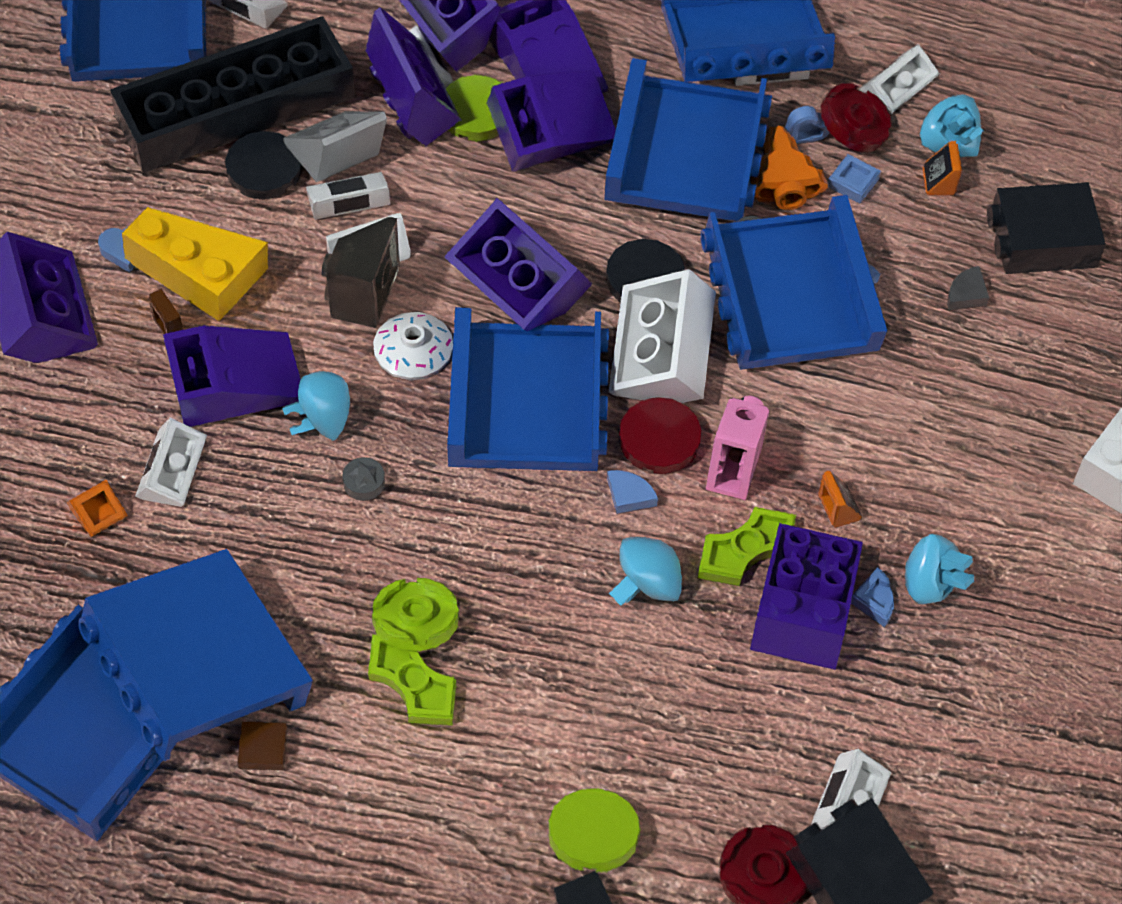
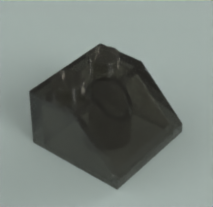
(362, 273)

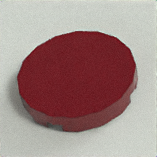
(856, 118)
(660, 435)
(757, 868)

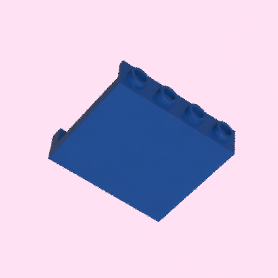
(130, 37)
(746, 37)
(686, 146)
(794, 287)
(527, 395)
(192, 650)
(70, 734)

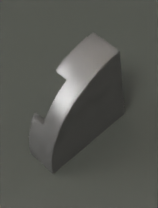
(968, 290)

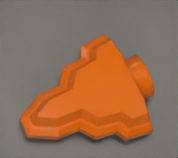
(786, 173)

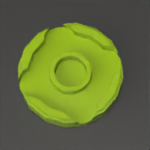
(470, 100)
(415, 614)
(593, 830)

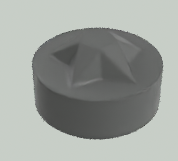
(363, 479)

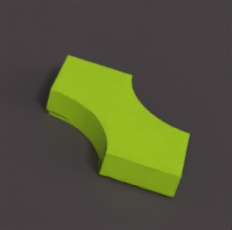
(731, 554)
(424, 691)

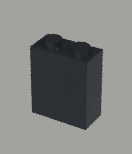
(1046, 228)
(857, 860)

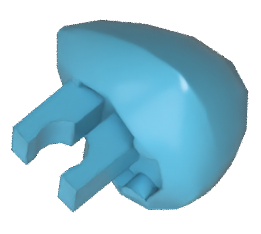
(953, 120)
(324, 401)
(649, 568)
(936, 570)

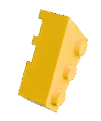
(195, 259)

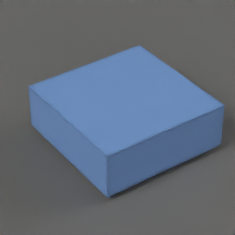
(854, 178)

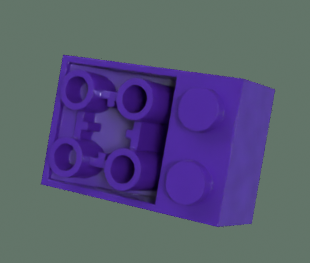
(542, 39)
(550, 116)
(230, 372)
(807, 596)

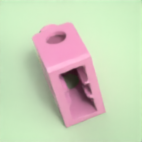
(744, 428)

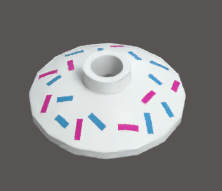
(417, 357)

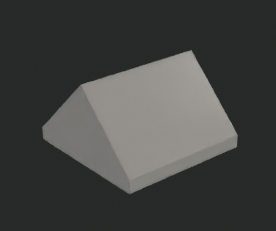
(338, 142)

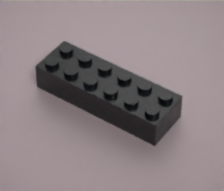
(233, 93)

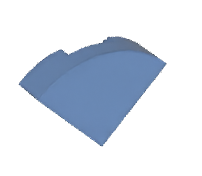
(630, 491)
(875, 597)

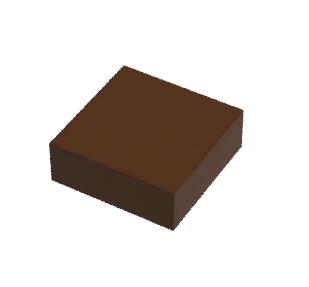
(164, 312)
(262, 746)

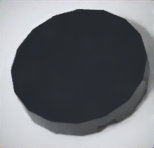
(262, 165)
(638, 262)

